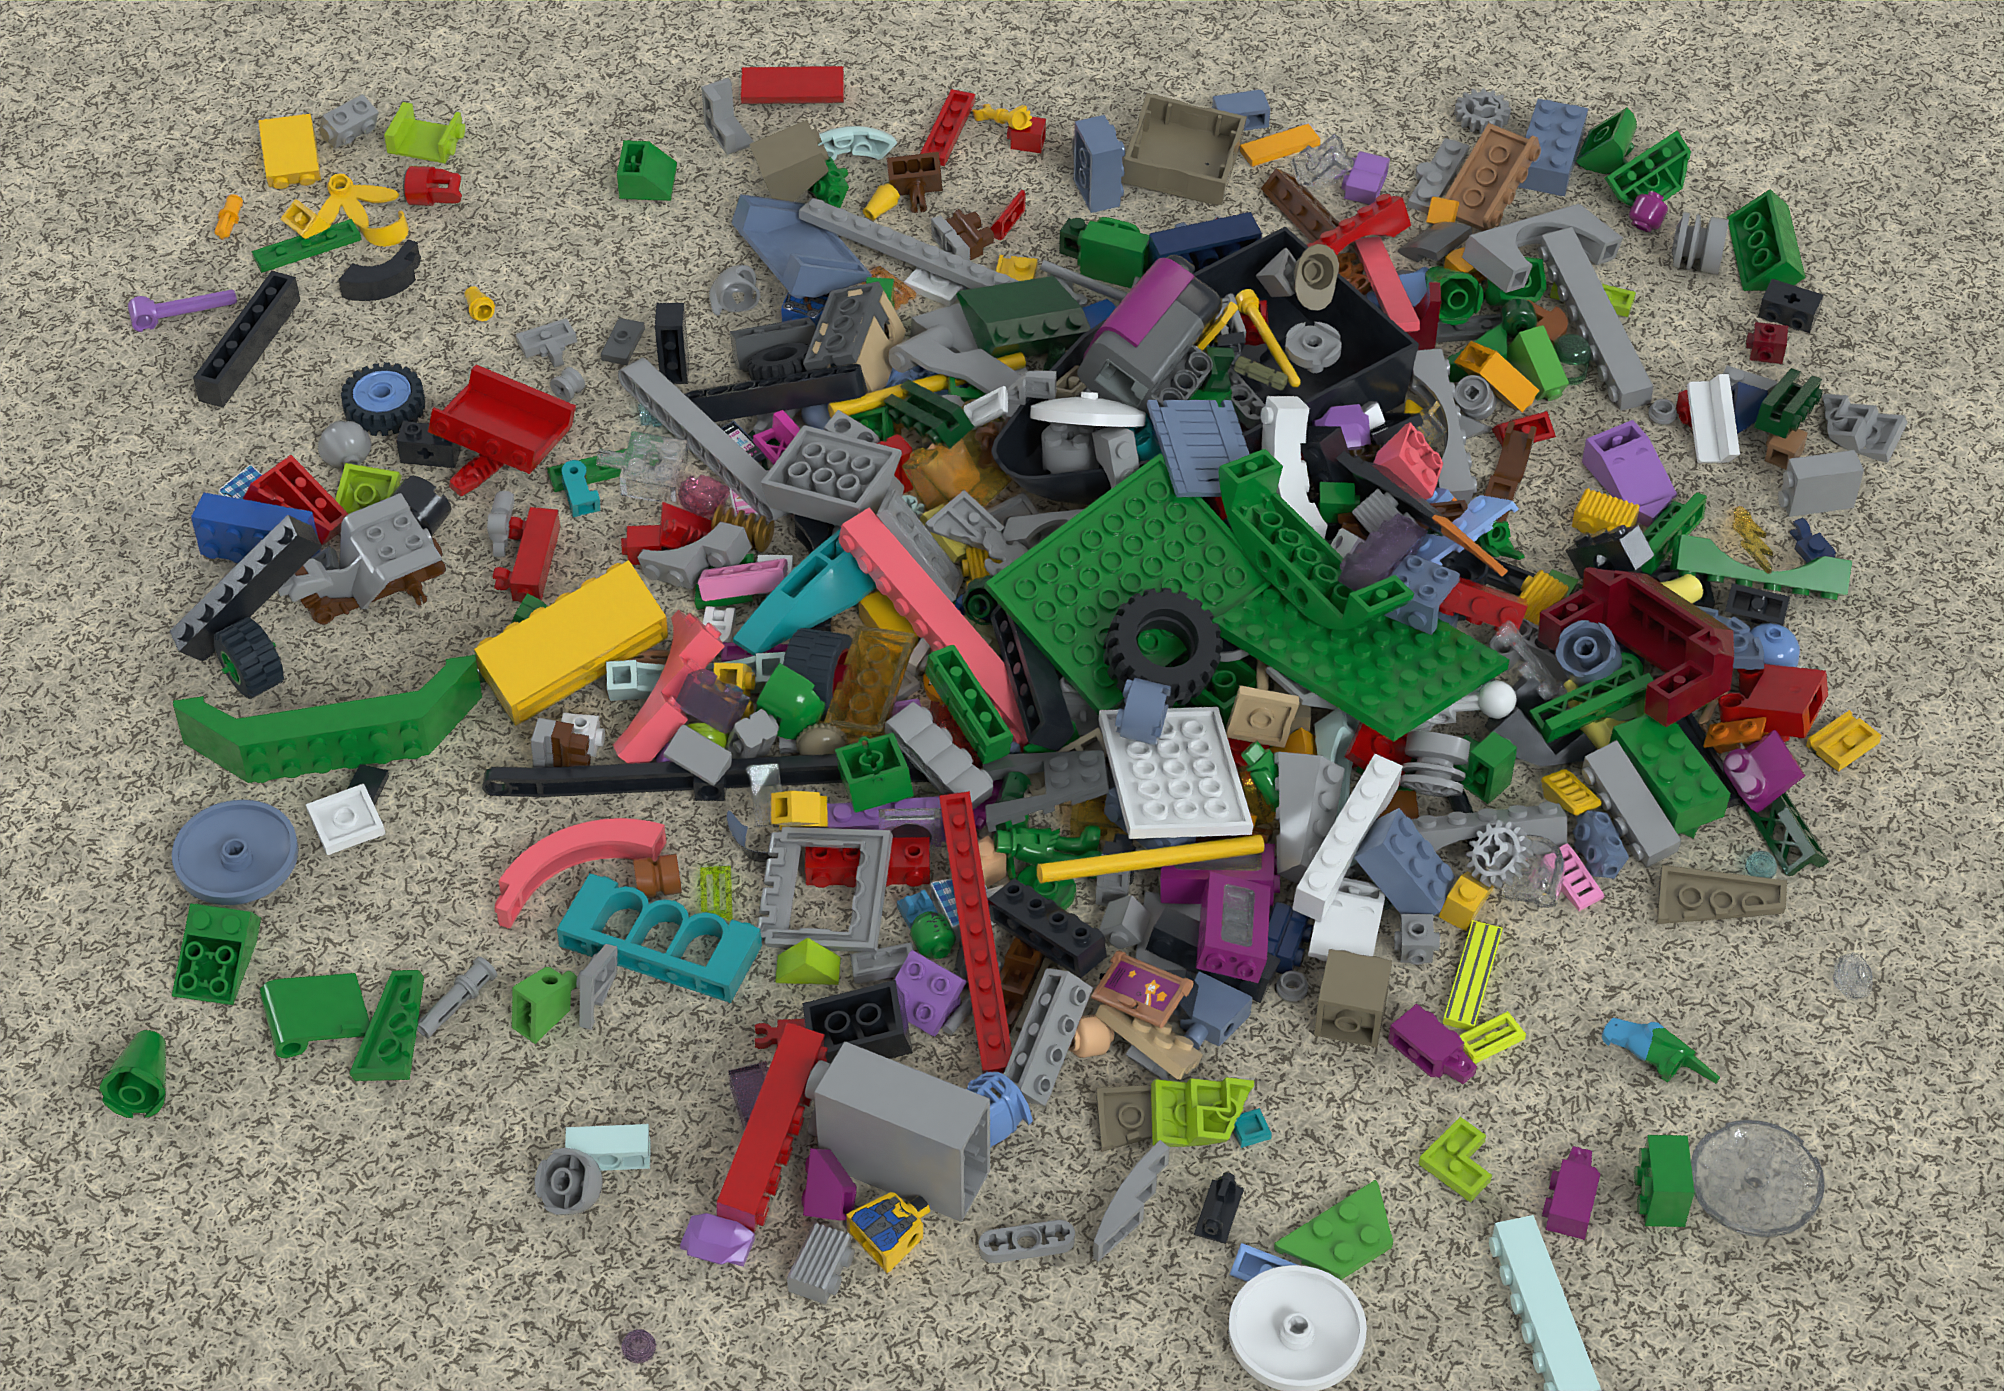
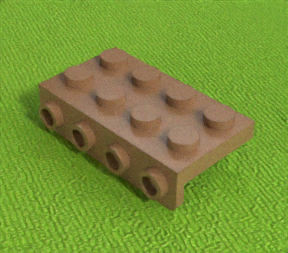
(1492, 176)

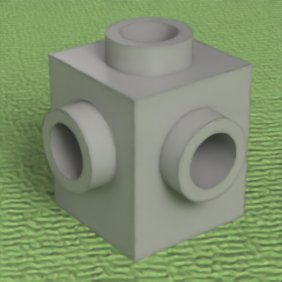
(1416, 939)

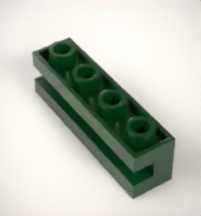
(1788, 404)
(929, 415)

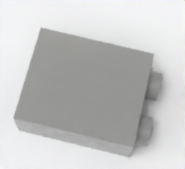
(901, 1129)

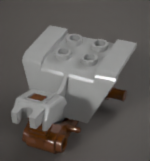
(379, 555)

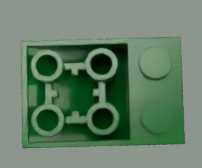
(215, 953)

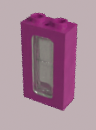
(1186, 881)
(1234, 926)

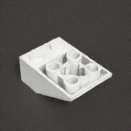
(1350, 920)

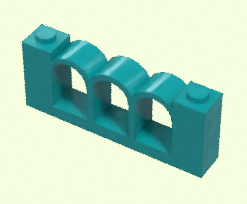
(603, 897)

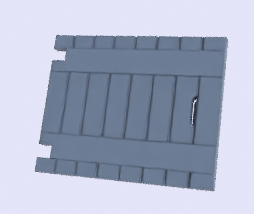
(1196, 441)

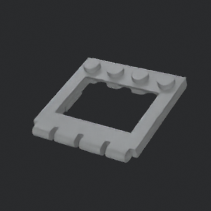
(868, 896)

